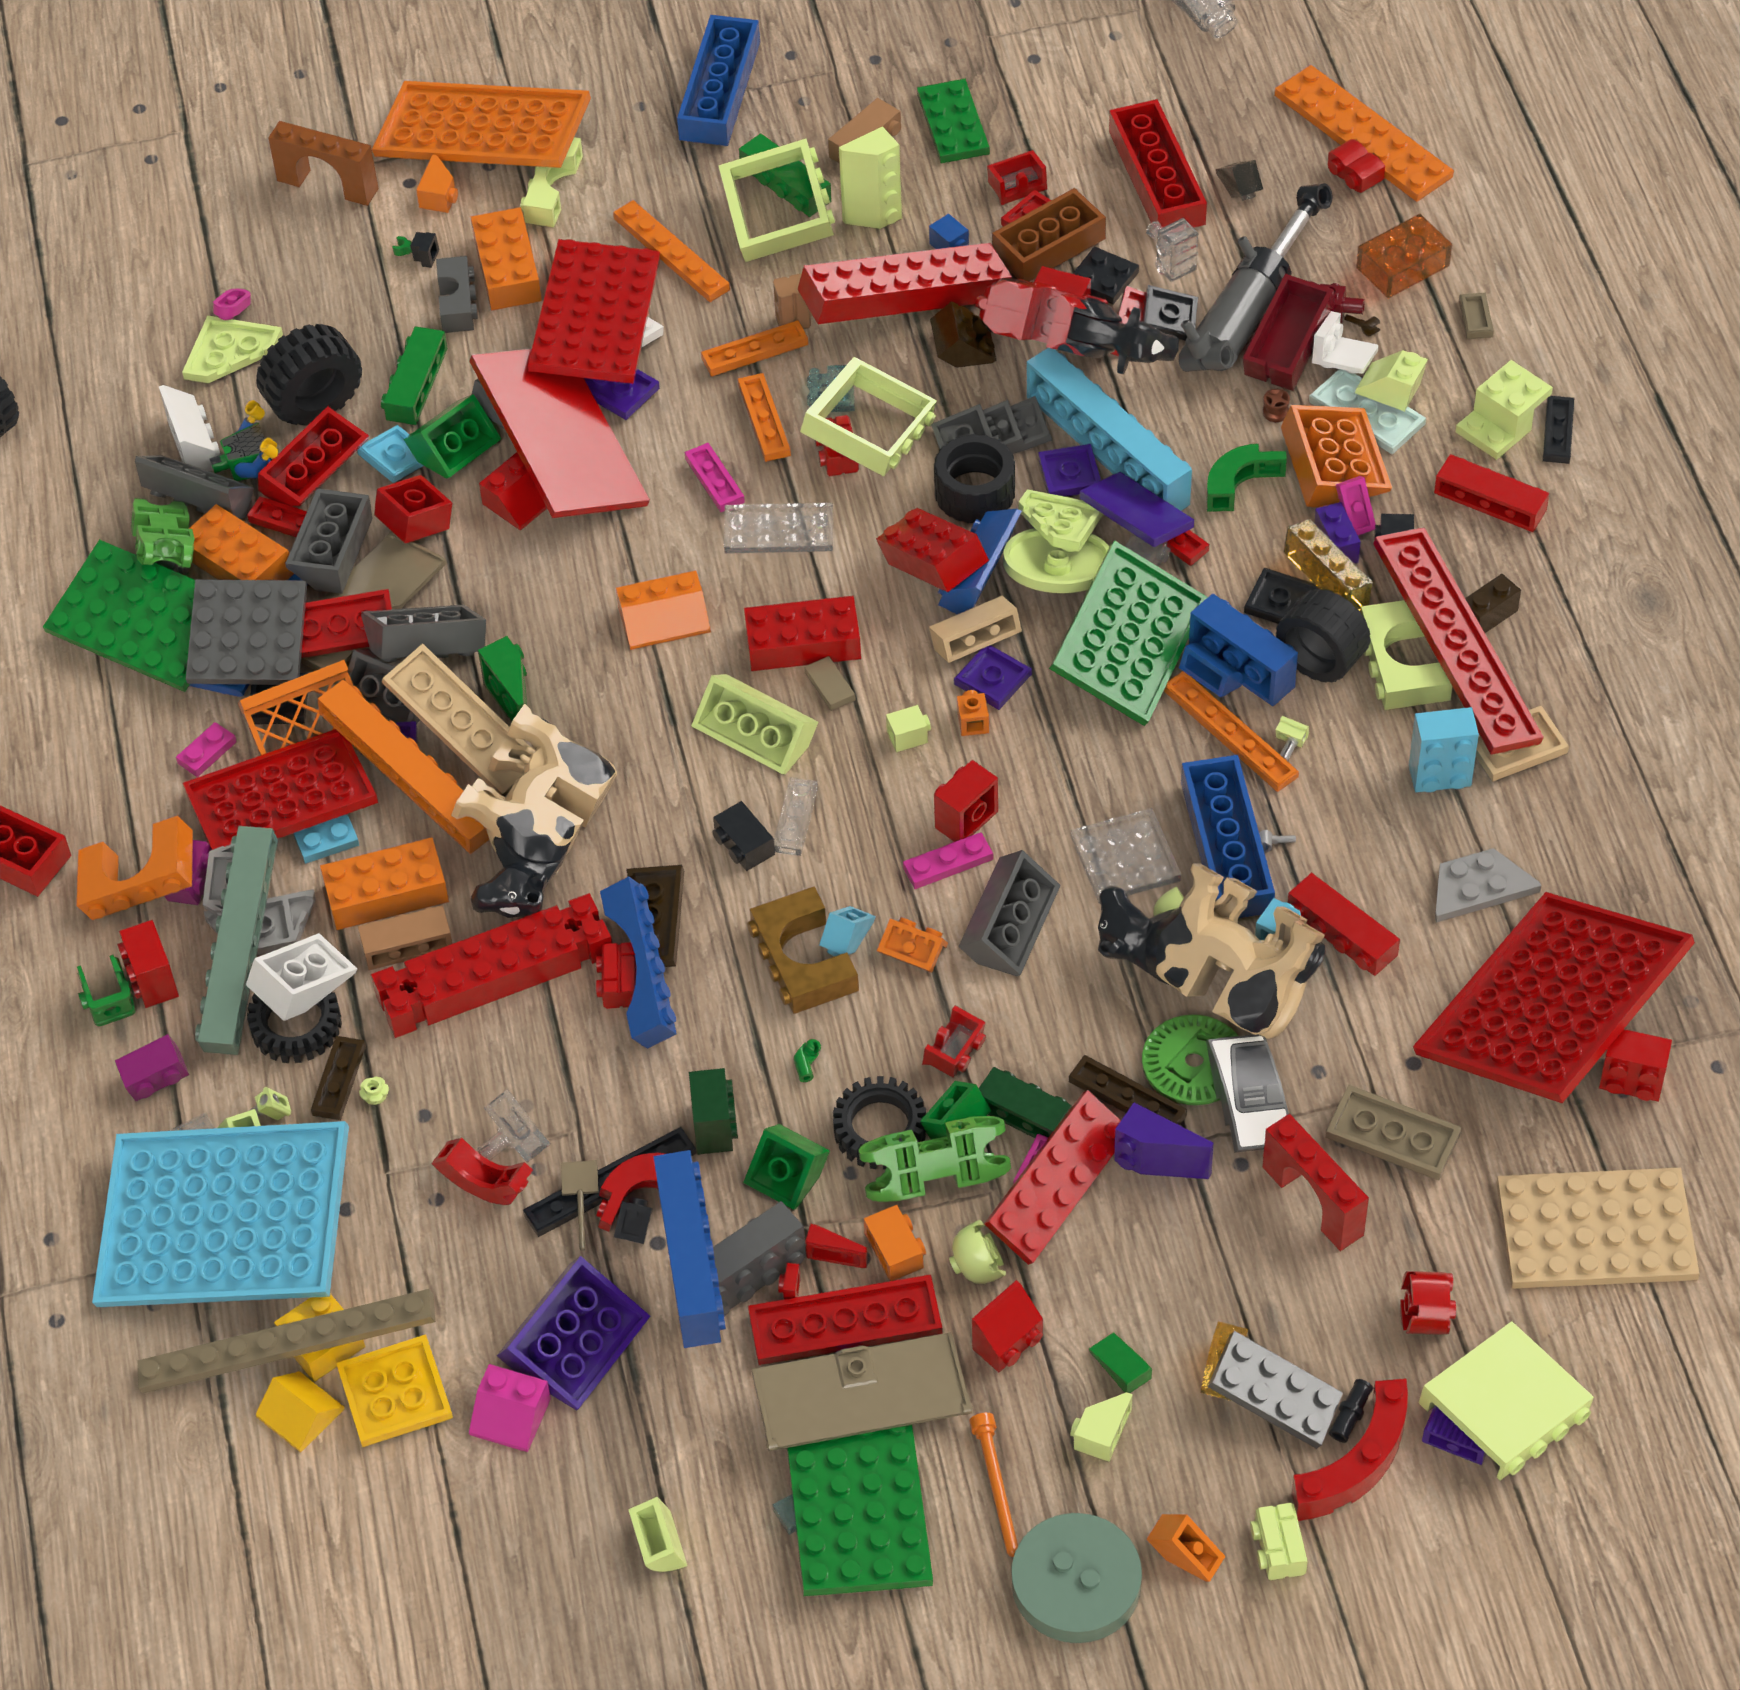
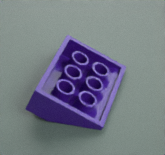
(575, 1333)

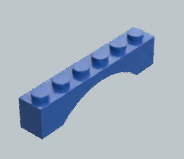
(650, 1011)

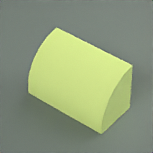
(657, 1536)

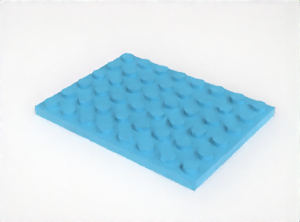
(222, 1215)

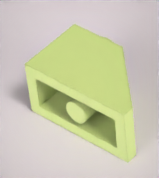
(1102, 1426)

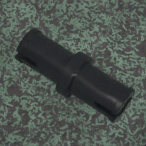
(1351, 1410)

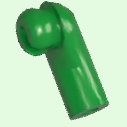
(805, 1057)

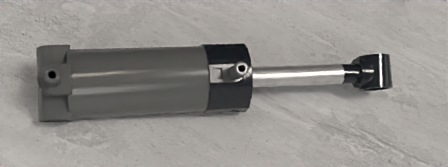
(1248, 292)

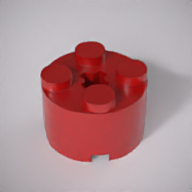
(1427, 1303)

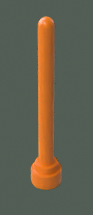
(983, 1427)

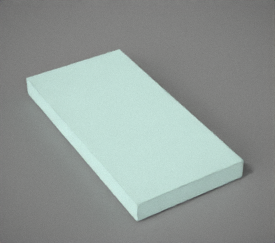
(1389, 425)

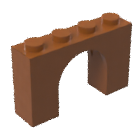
(351, 159)

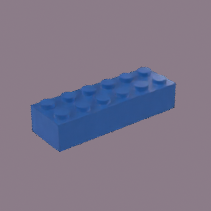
(718, 80)
(1227, 827)
(690, 1249)

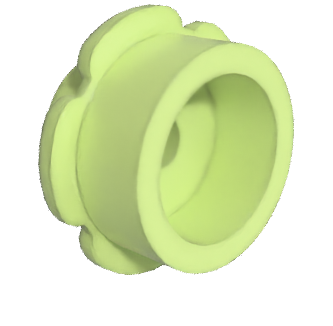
(374, 1096)

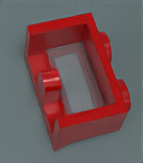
(1017, 176)
(955, 1043)

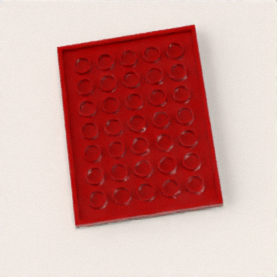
(1554, 996)

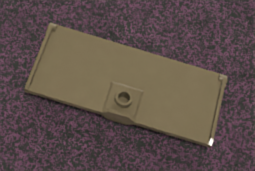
(388, 566)
(860, 1391)

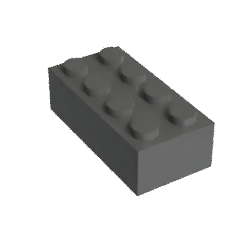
(758, 1254)

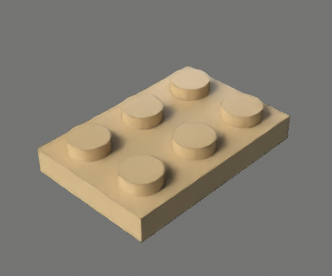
(1514, 761)

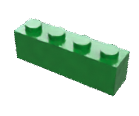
(787, 181)
(414, 375)

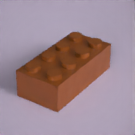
(1049, 235)

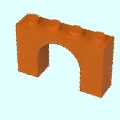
(165, 872)

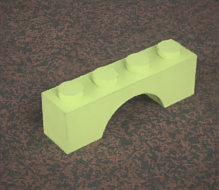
(542, 201)

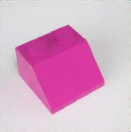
(509, 1407)

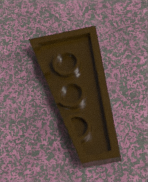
(665, 902)

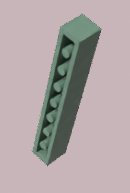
(237, 940)

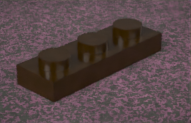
(338, 1078)

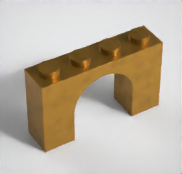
(801, 984)

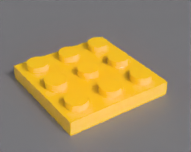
(394, 1390)

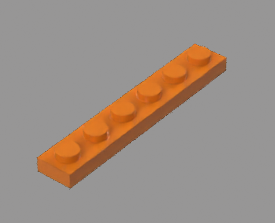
(672, 251)

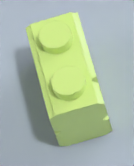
(1280, 1541)

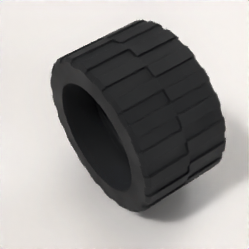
(971, 455)
(1325, 634)

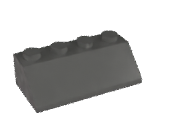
(193, 485)
(330, 539)
(440, 628)
(1010, 914)

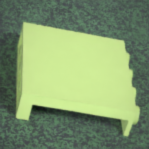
(1509, 1398)

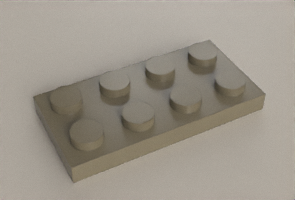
(1393, 1132)

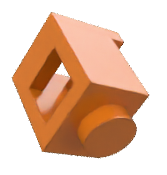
(970, 708)

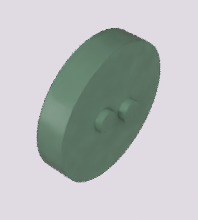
(1076, 1577)

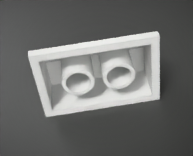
(188, 428)

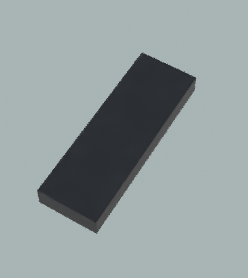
(1558, 429)

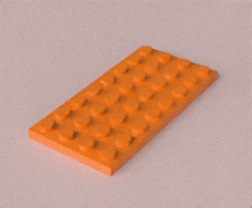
(482, 123)

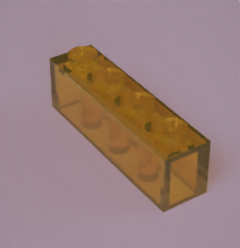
(1326, 563)

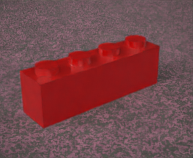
(1491, 493)
(1344, 924)

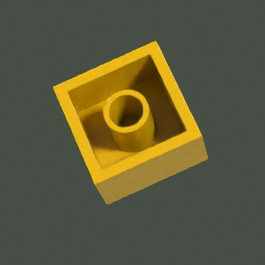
(323, 1361)

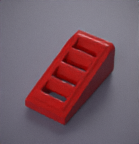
(834, 1248)

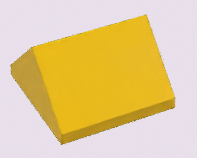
(297, 1409)

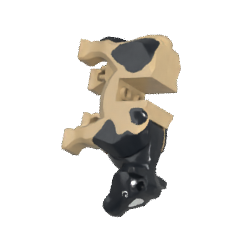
(539, 815)
(1203, 934)

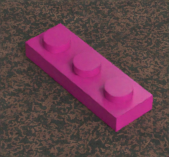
(714, 476)
(948, 860)

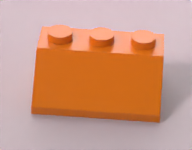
(663, 610)

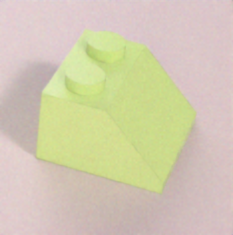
(1393, 379)

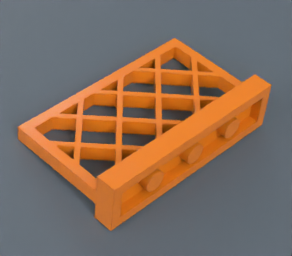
(287, 692)

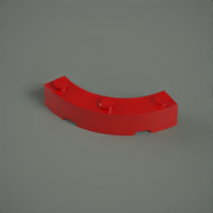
(1364, 1465)

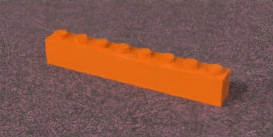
(400, 761)

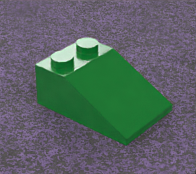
(504, 675)

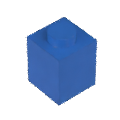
(948, 233)

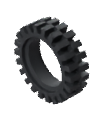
(294, 1046)
(870, 1093)

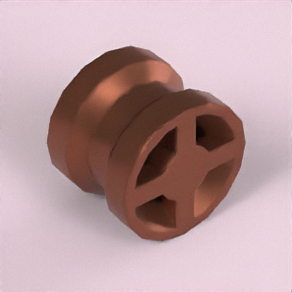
(1276, 405)

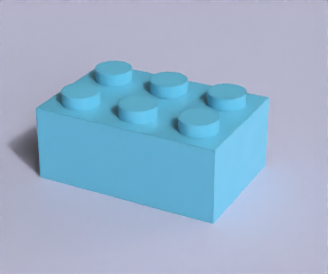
(1443, 749)

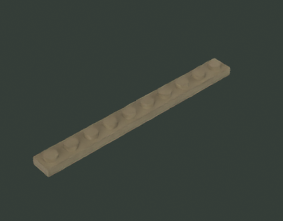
(286, 1341)

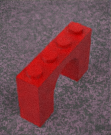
(1293, 1153)

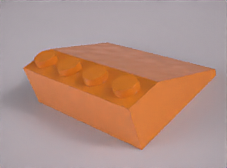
(1331, 448)

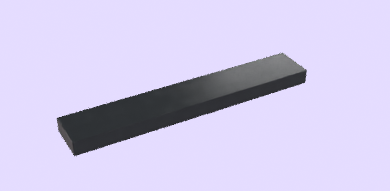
(559, 1209)

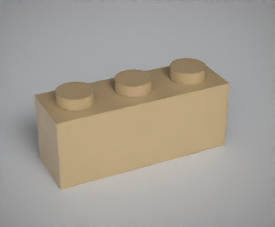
(975, 629)

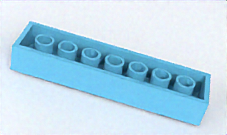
(1098, 420)

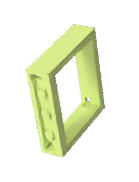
(790, 236)
(883, 387)

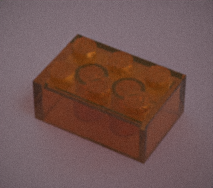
(1404, 255)

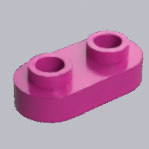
(231, 303)

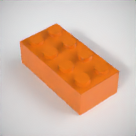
(506, 258)
(236, 550)
(384, 883)

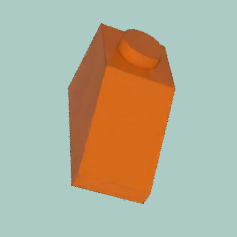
(436, 187)
(1186, 1545)

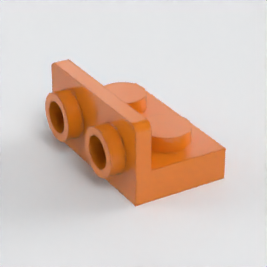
(911, 944)

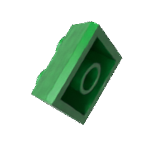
(785, 1165)

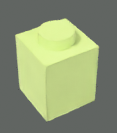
(907, 728)

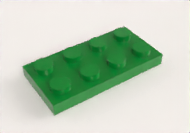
(953, 121)

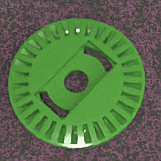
(1169, 1047)

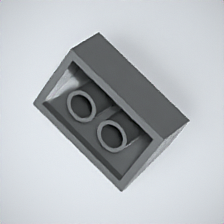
(366, 674)

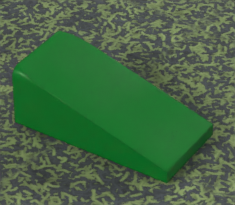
(1121, 1363)

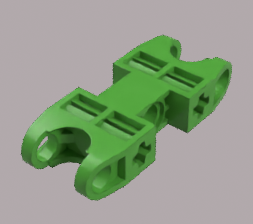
(162, 533)
(956, 1154)

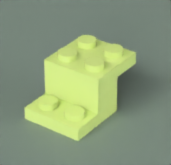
(1503, 409)

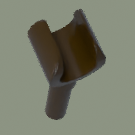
(1368, 327)

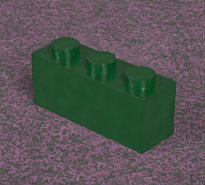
(1022, 1104)

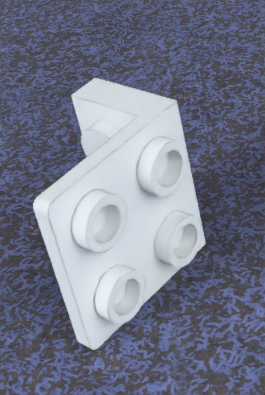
(1338, 352)

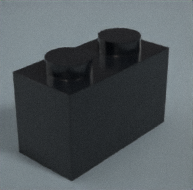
(743, 836)

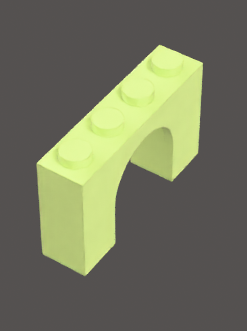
(1399, 683)

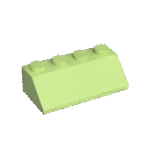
(871, 180)
(753, 723)

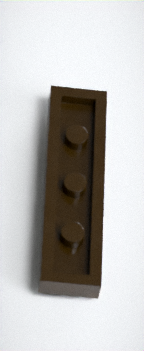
(1121, 1090)

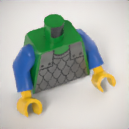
(247, 449)

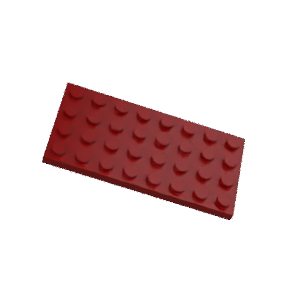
(595, 311)

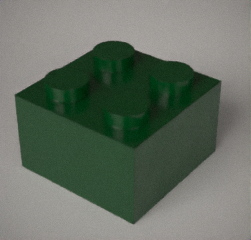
(713, 1111)

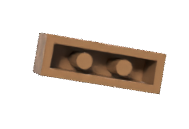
(874, 116)
(404, 937)

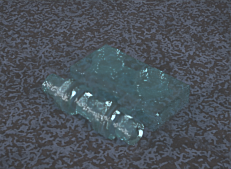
(816, 381)

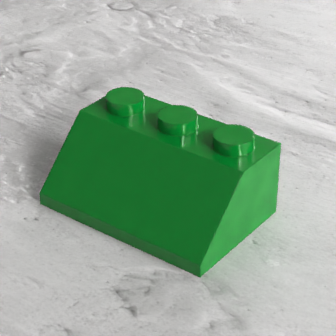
(453, 437)

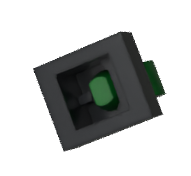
(423, 247)

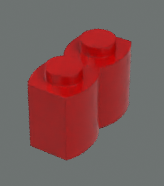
(1356, 166)

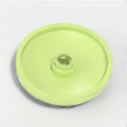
(1046, 568)

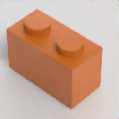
(894, 1242)

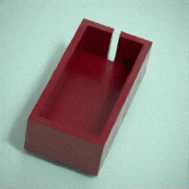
(1288, 331)

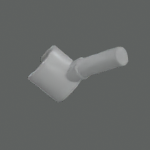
(1268, 839)

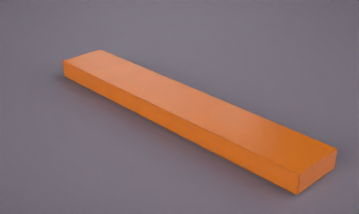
(1231, 731)

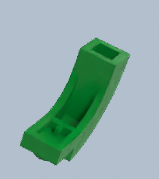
(1236, 467)

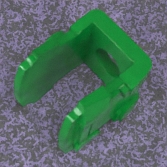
(98, 1008)

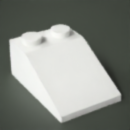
(298, 975)

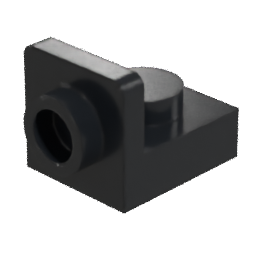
(633, 1220)

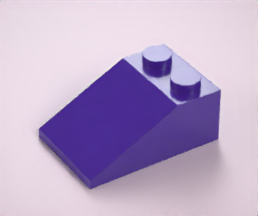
(1160, 1147)

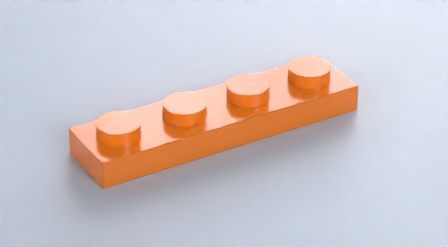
(754, 348)
(764, 417)

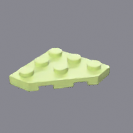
(227, 347)
(1059, 519)

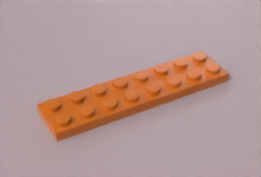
(1347, 118)

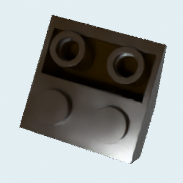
(961, 337)

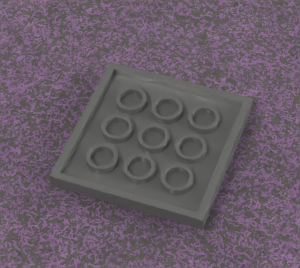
(246, 631)

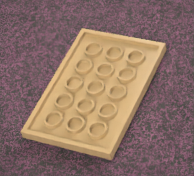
(1597, 1228)

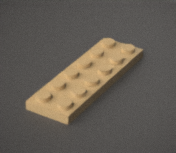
(453, 714)

